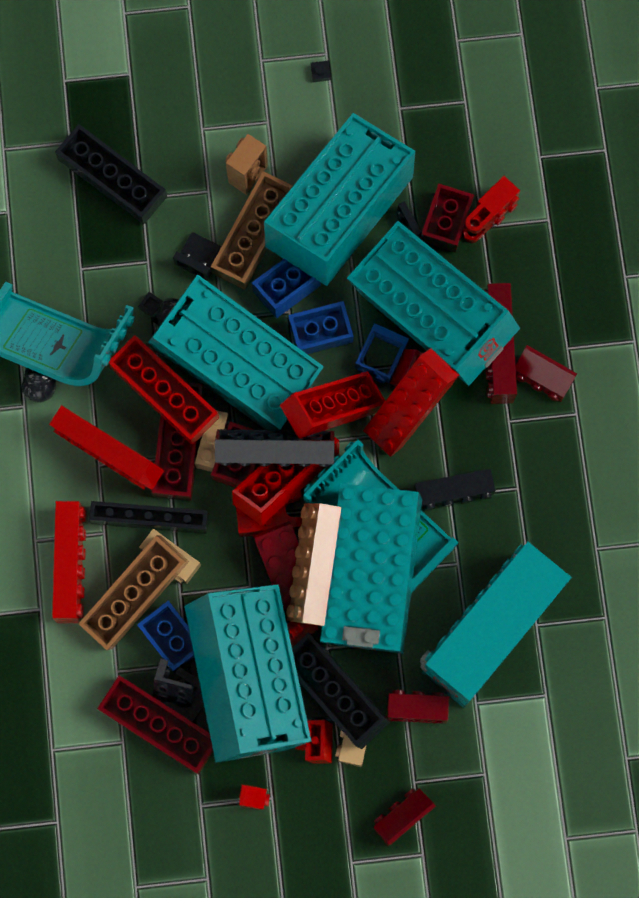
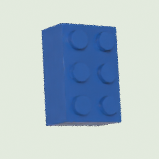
(283, 287)
(321, 328)
(169, 635)

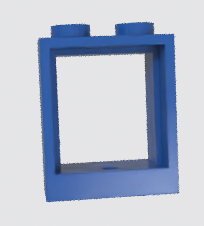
(389, 337)

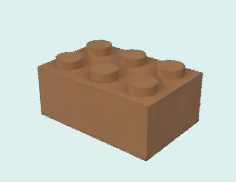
(246, 163)

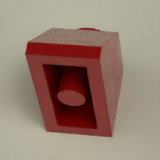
(254, 797)

